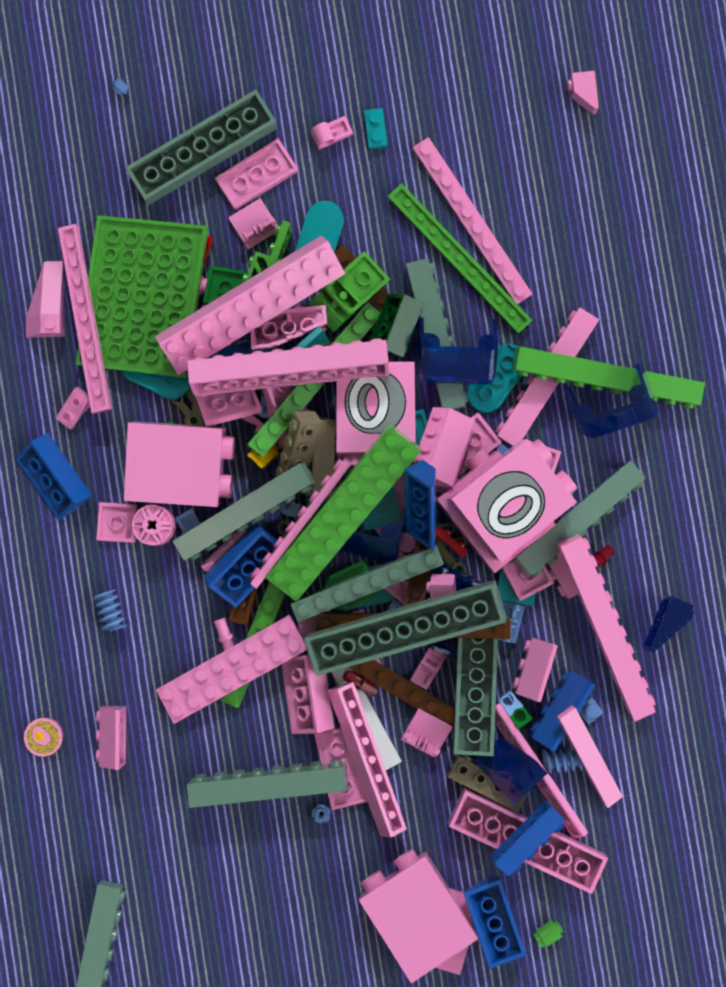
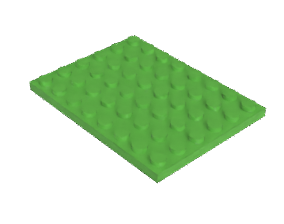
(141, 284)

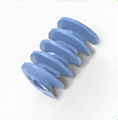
(109, 611)
(561, 759)

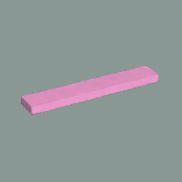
(589, 756)

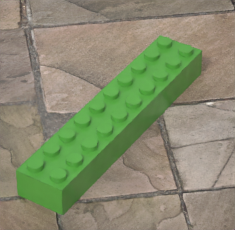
(343, 511)

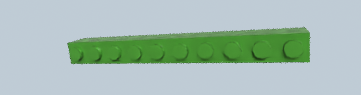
(604, 375)

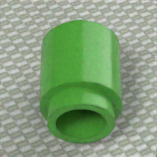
(548, 933)

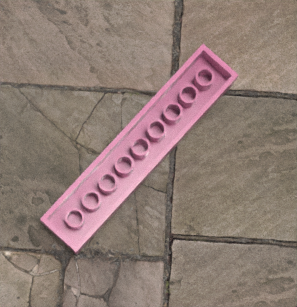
(250, 304)
(288, 367)

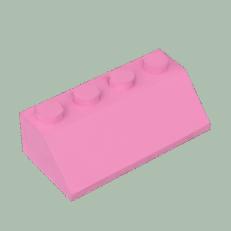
(445, 443)
(306, 697)

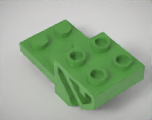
(276, 252)
(351, 291)

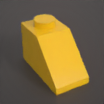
(267, 459)

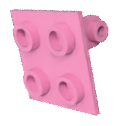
(253, 223)
(426, 733)

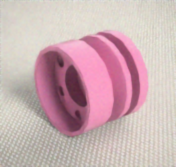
(165, 525)

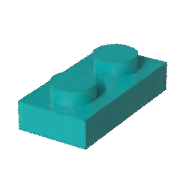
(375, 128)

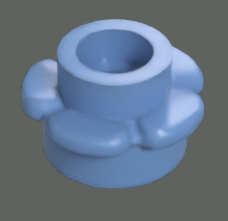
(120, 86)
(321, 808)

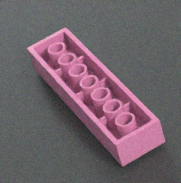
(560, 857)

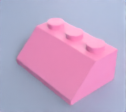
(534, 669)
(111, 737)

